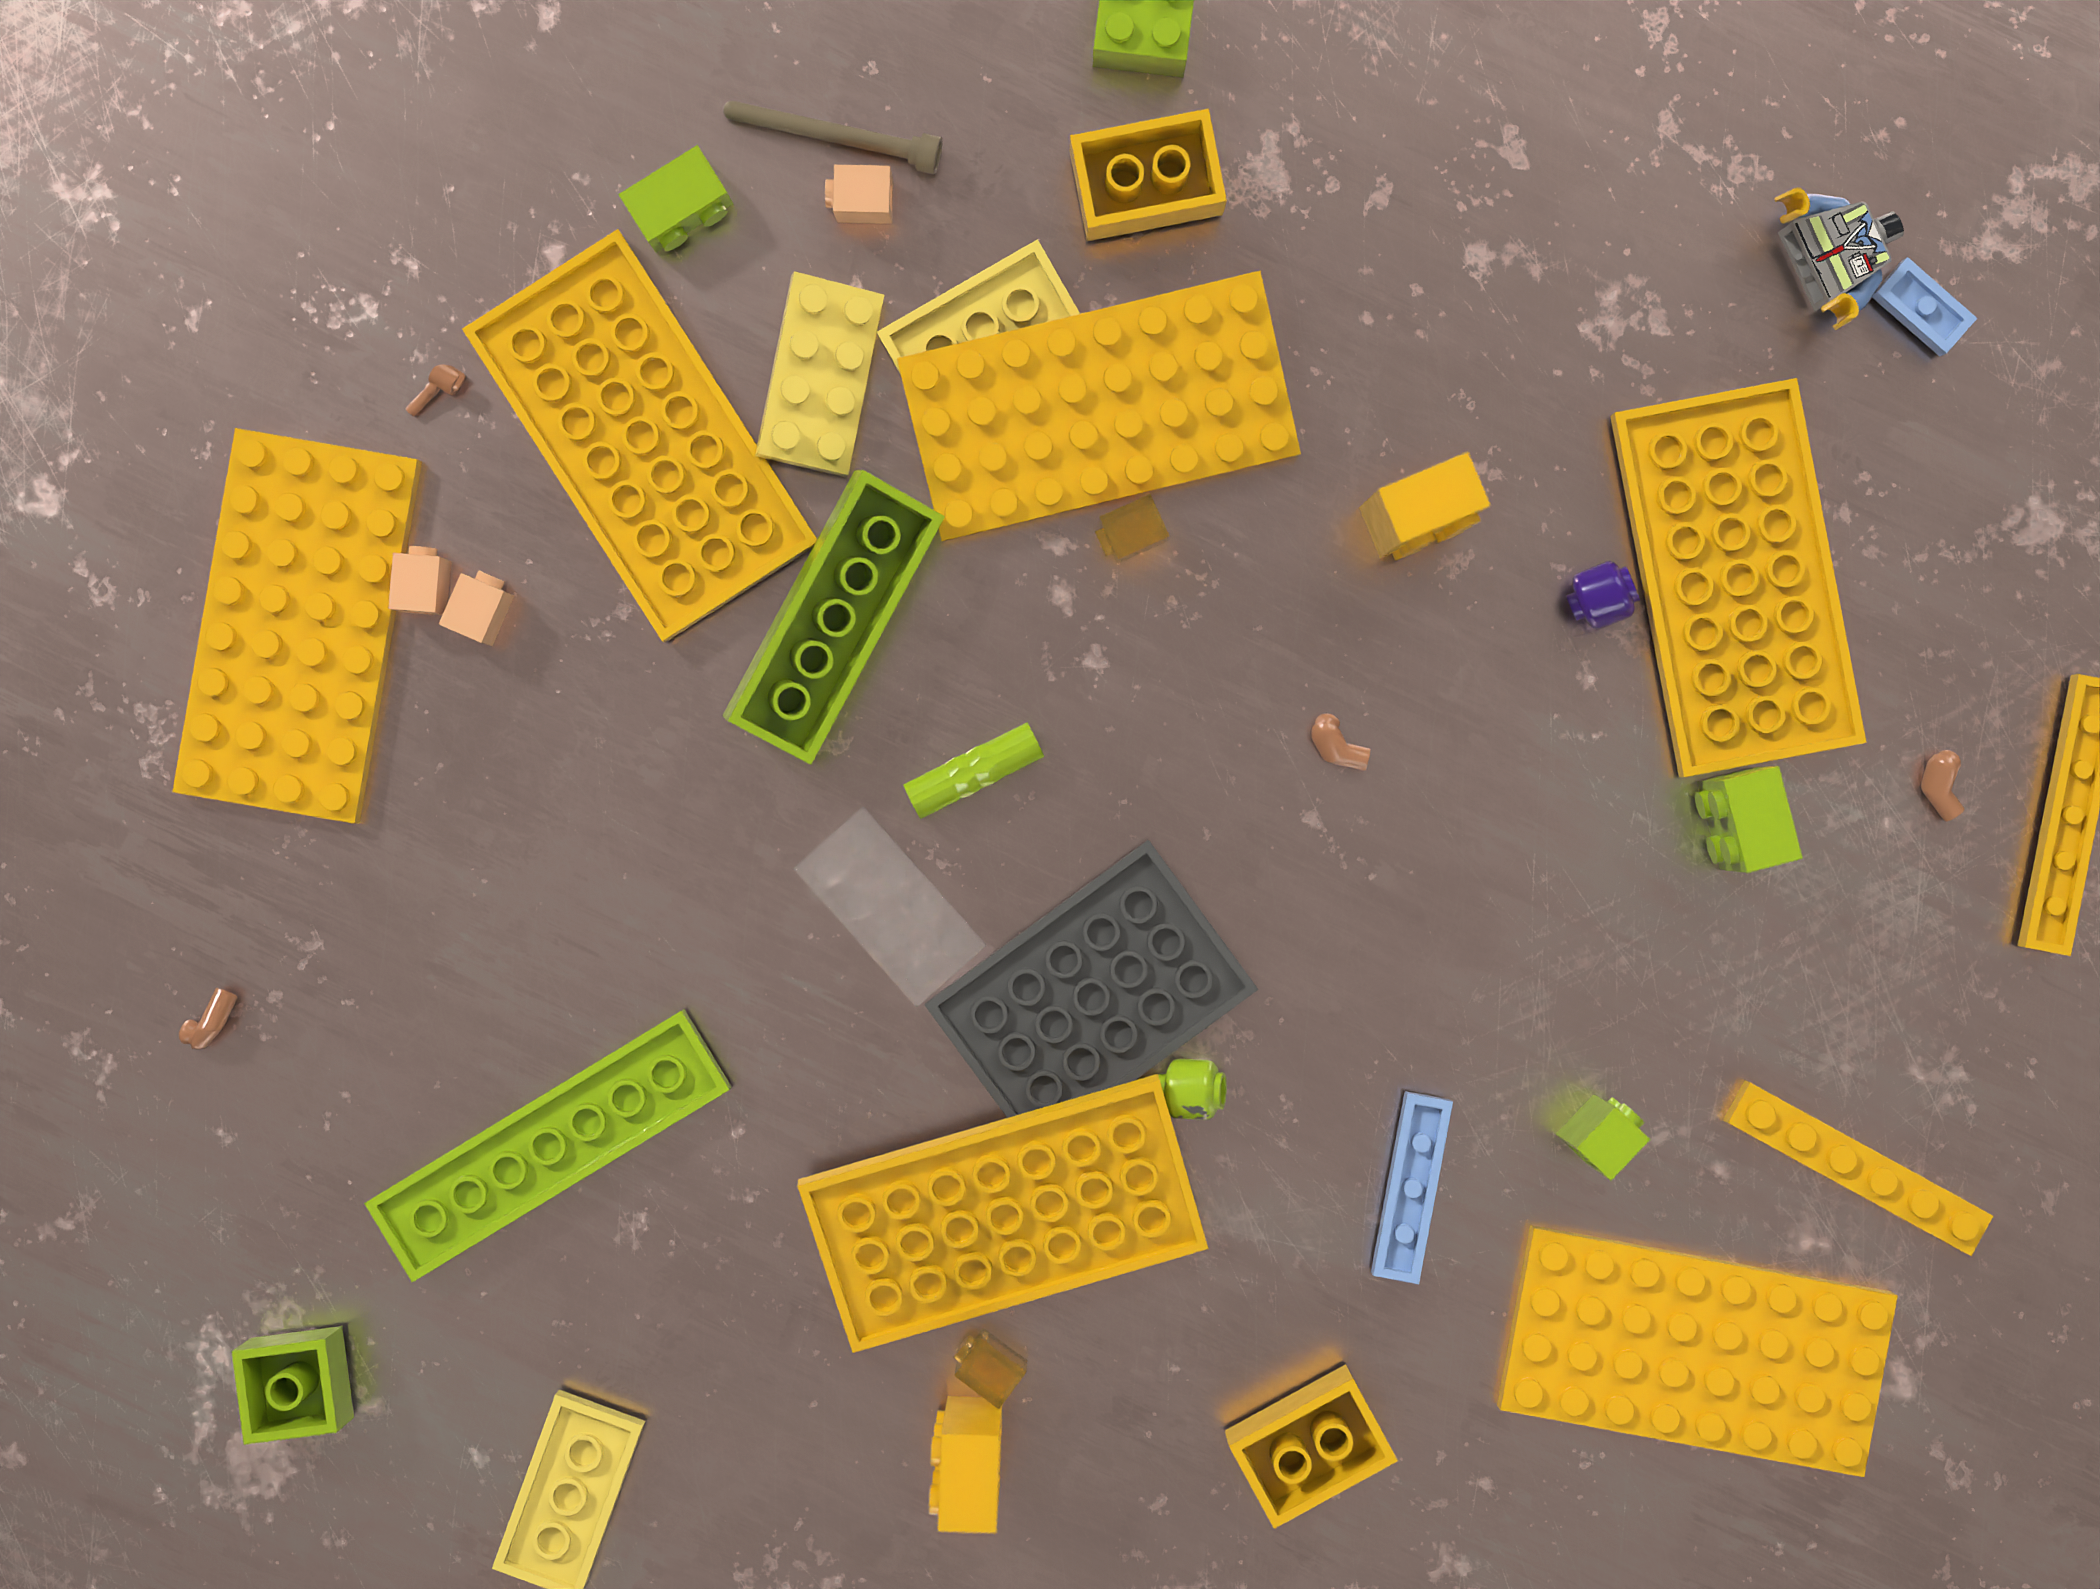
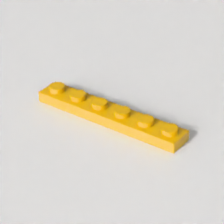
(2066, 825)
(1858, 1168)

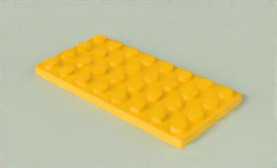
(1100, 405)
(640, 435)
(1738, 578)
(296, 626)
(1003, 1213)
(1697, 1351)

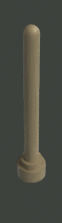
(920, 151)

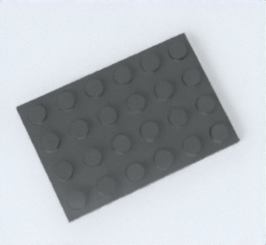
(1093, 989)

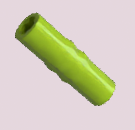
(973, 770)

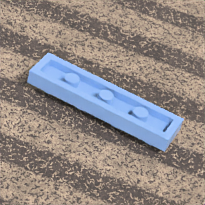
(1411, 1187)

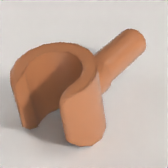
(441, 377)

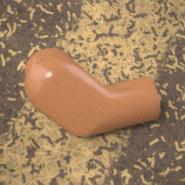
(1333, 745)
(1938, 784)

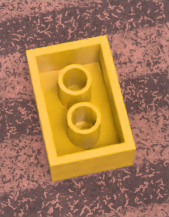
(1147, 174)
(1425, 507)
(1310, 1446)
(966, 1465)

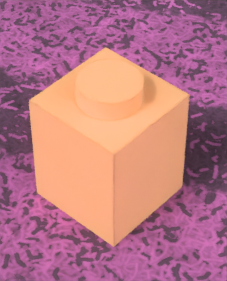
(861, 194)
(419, 582)
(477, 607)

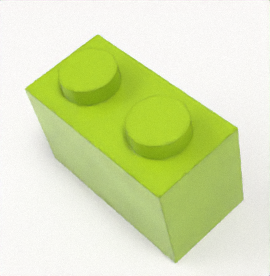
(677, 200)
(1604, 1135)

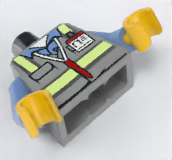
(1837, 250)

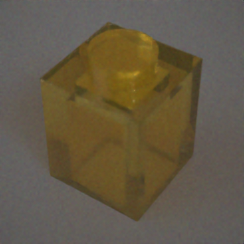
(1131, 529)
(989, 1367)

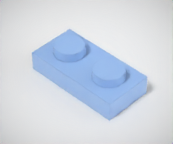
(1924, 307)

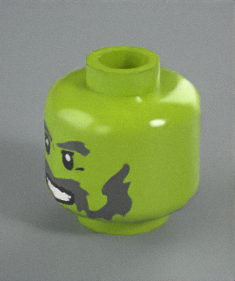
(1193, 1089)

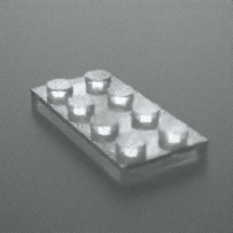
(890, 906)

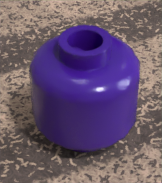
(1603, 595)

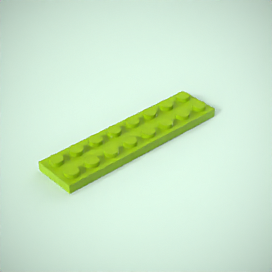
(548, 1145)

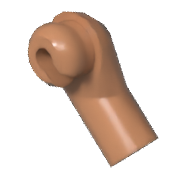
(212, 1022)

